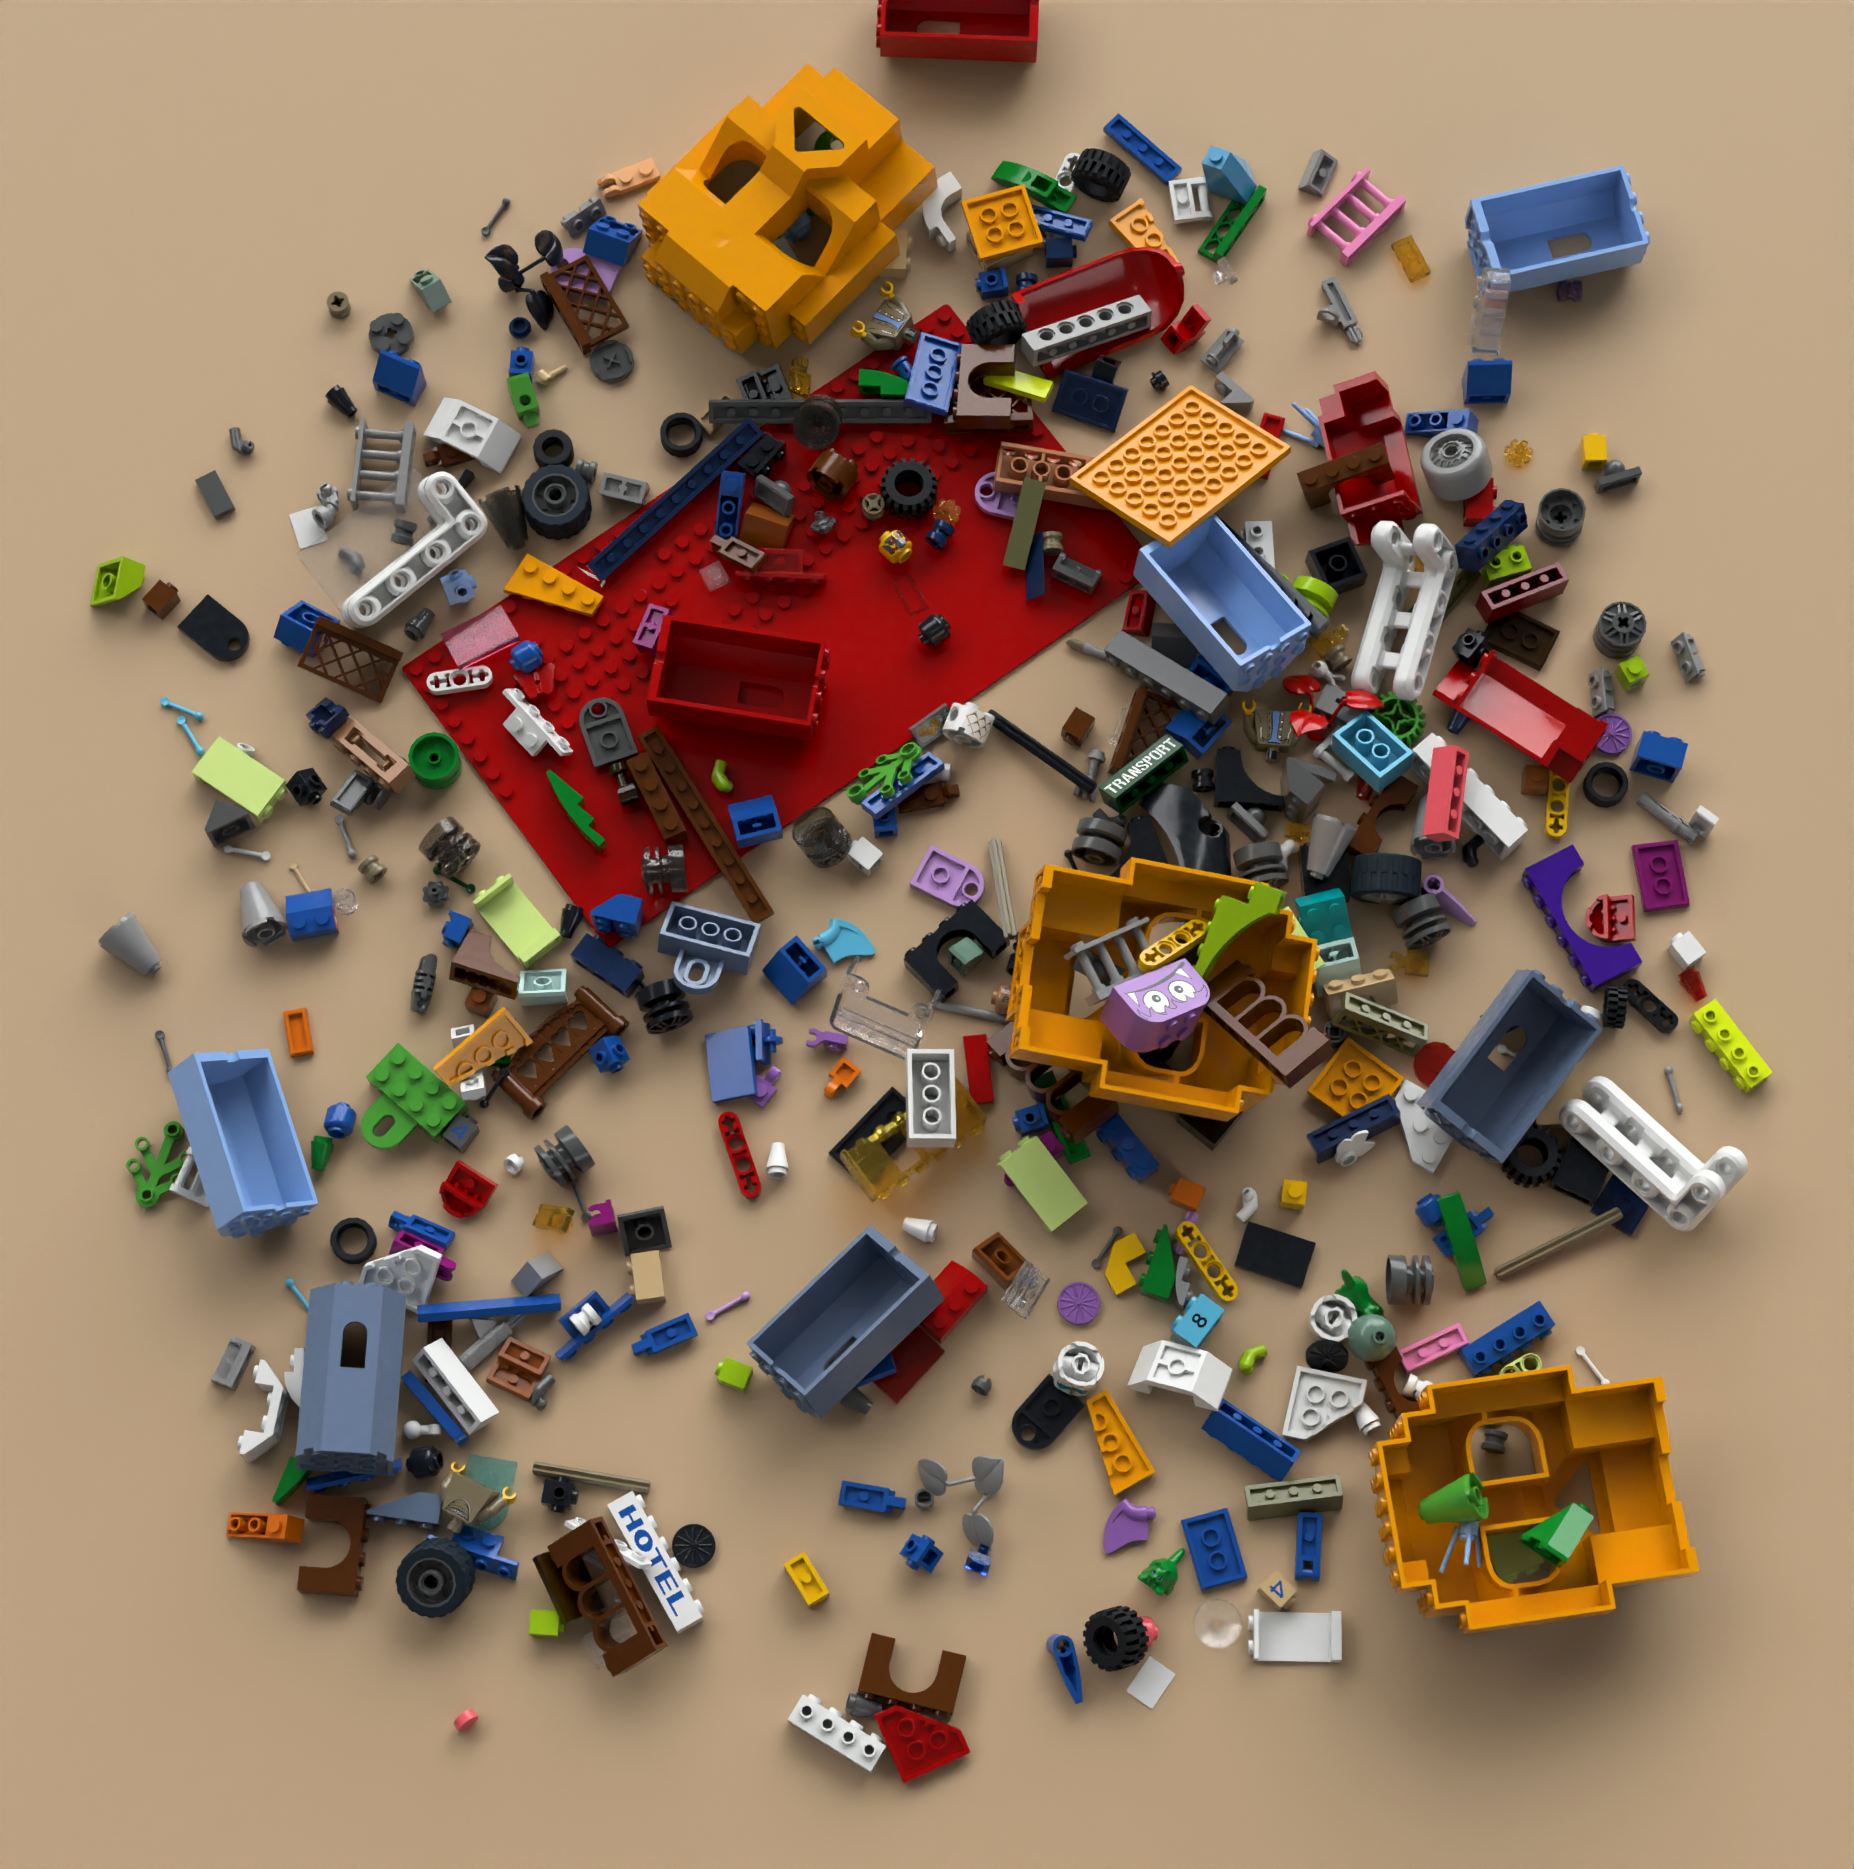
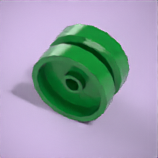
(447, 760)

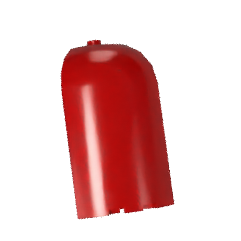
(1100, 283)

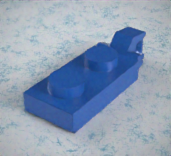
(1477, 1224)
(422, 1228)
(665, 1335)
(869, 1497)

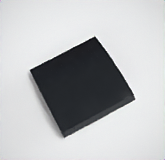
(765, 384)

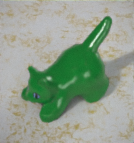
(1357, 1292)
(1162, 1573)

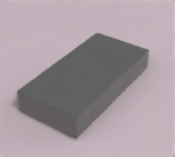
(215, 494)

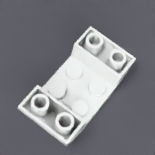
(473, 433)
(1181, 1371)
(253, 1443)

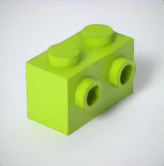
(1506, 566)

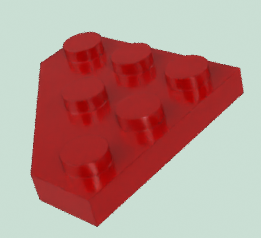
(918, 1741)

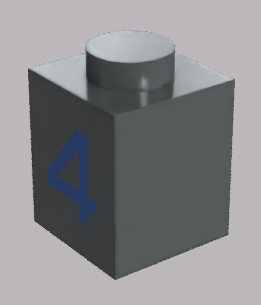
(461, 1132)

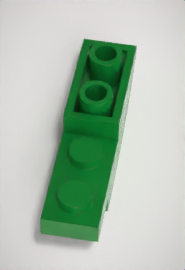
(1038, 185)

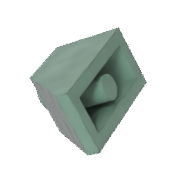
(965, 955)

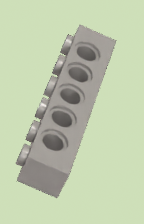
(1086, 330)

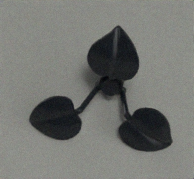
(505, 262)

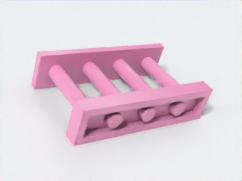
(1363, 236)

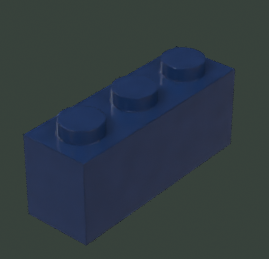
(608, 964)

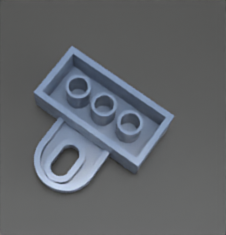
(706, 943)

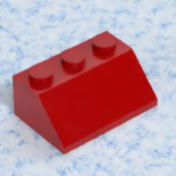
(961, 1293)

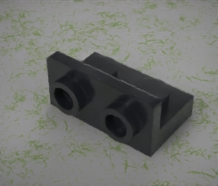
(762, 456)

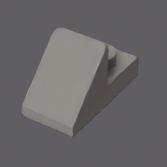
(1236, 397)

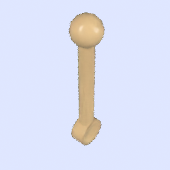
(293, 865)

